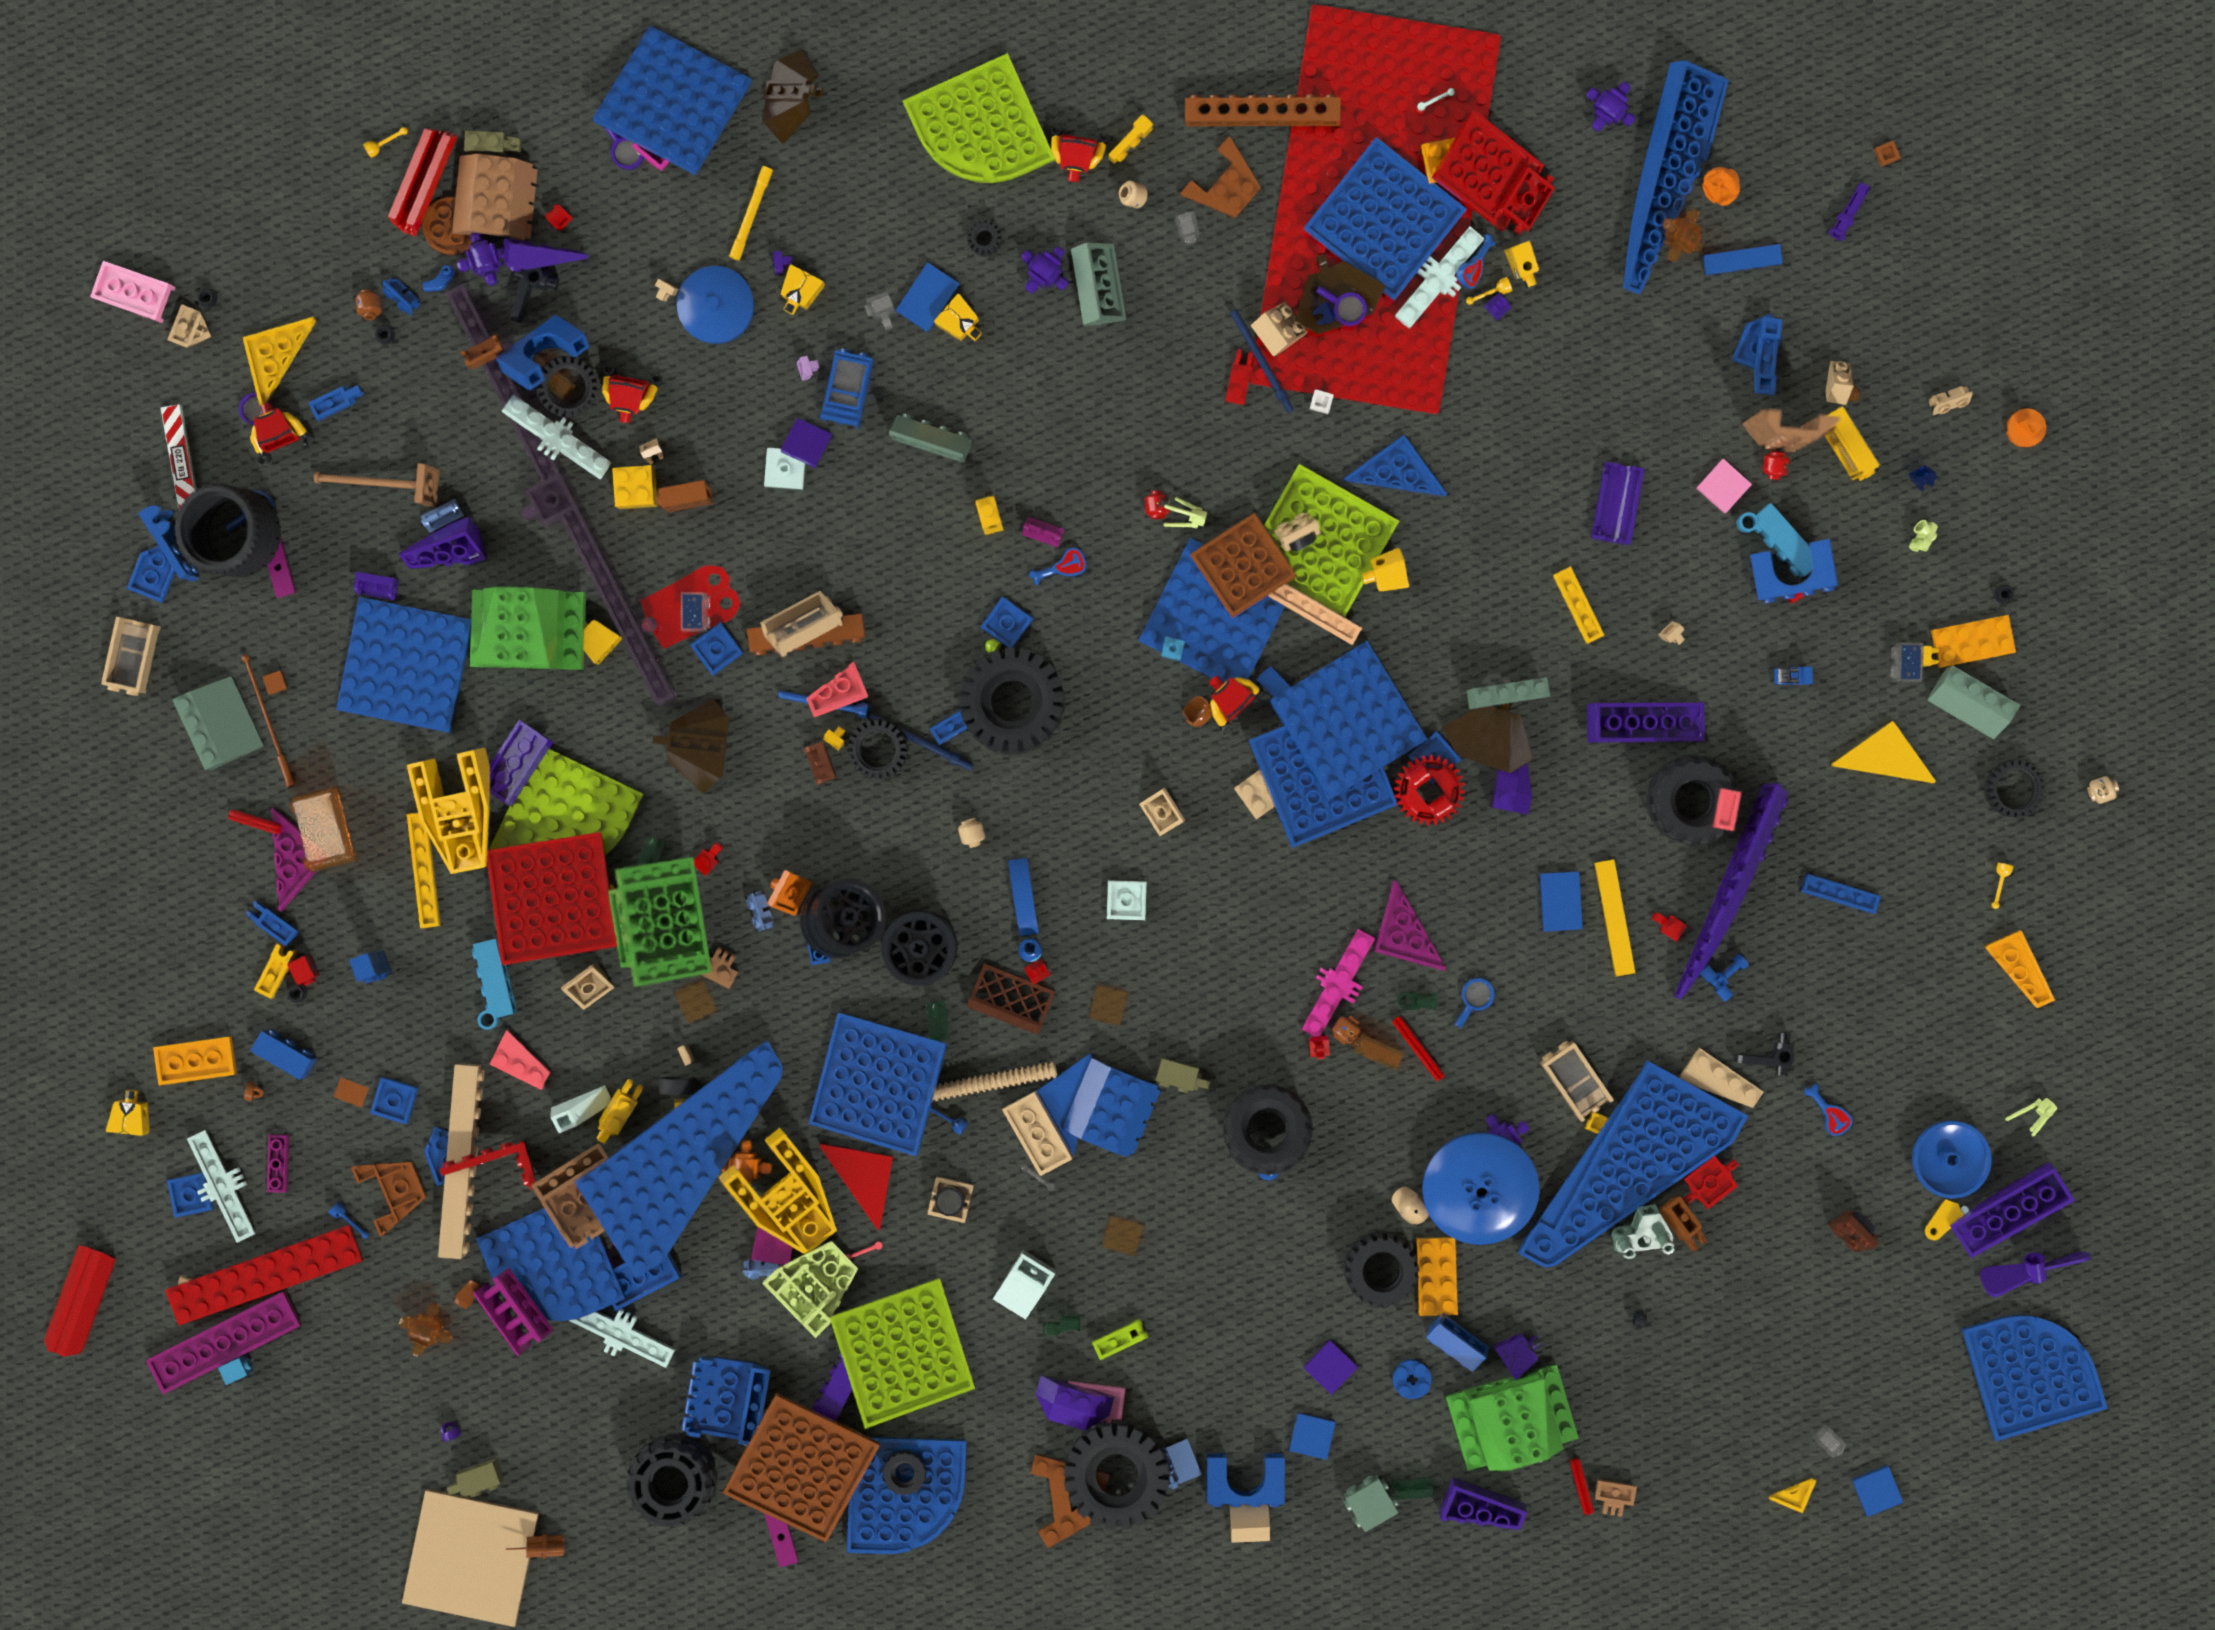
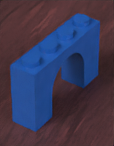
(553, 333)
(1822, 576)
(1270, 1491)

